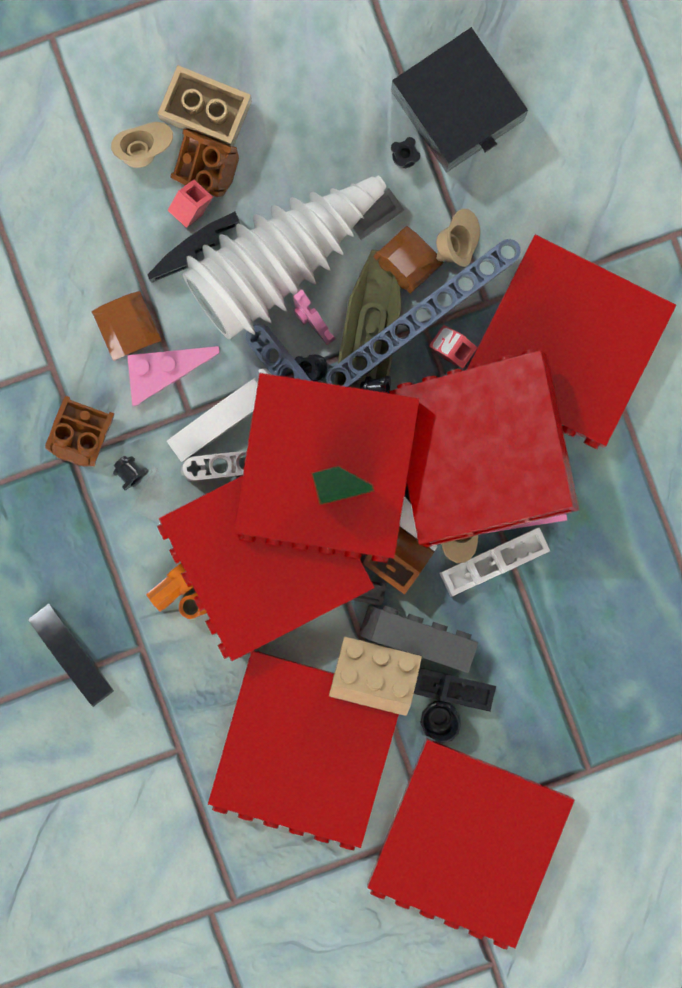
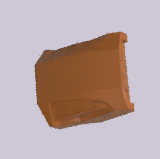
(206, 162)
(408, 259)
(126, 325)
(78, 433)

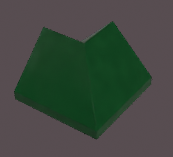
(338, 484)

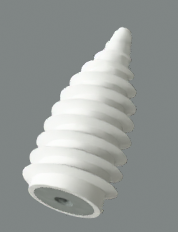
(275, 256)

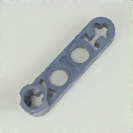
(263, 352)

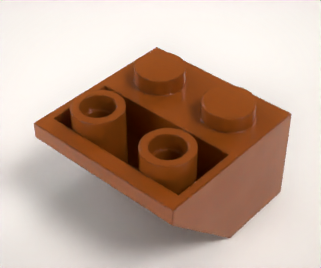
(405, 566)

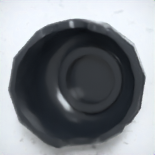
(440, 721)

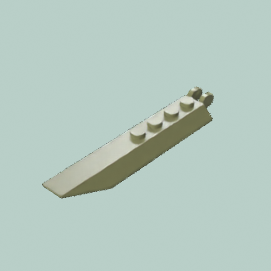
(371, 309)

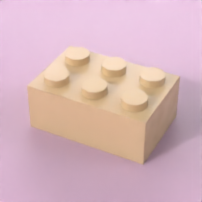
(204, 106)
(375, 676)

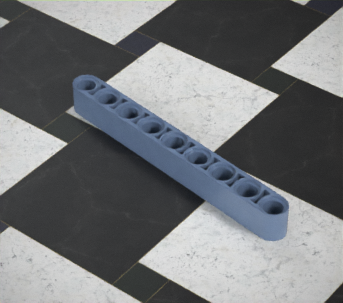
(432, 306)

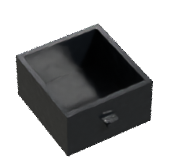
(459, 100)

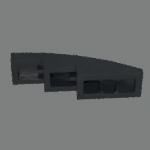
(177, 258)
(71, 655)
(454, 689)

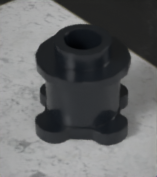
(408, 146)
(313, 365)
(378, 385)
(129, 472)

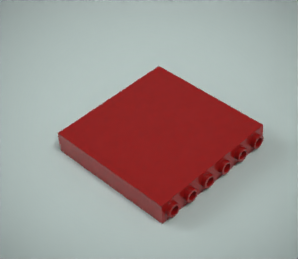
(588, 325)
(317, 427)
(487, 450)
(250, 586)
(301, 754)
(470, 844)

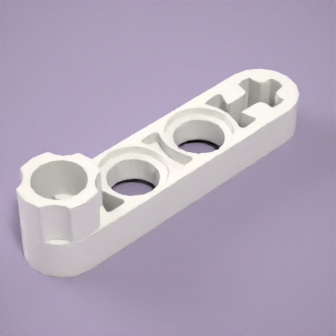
(231, 458)

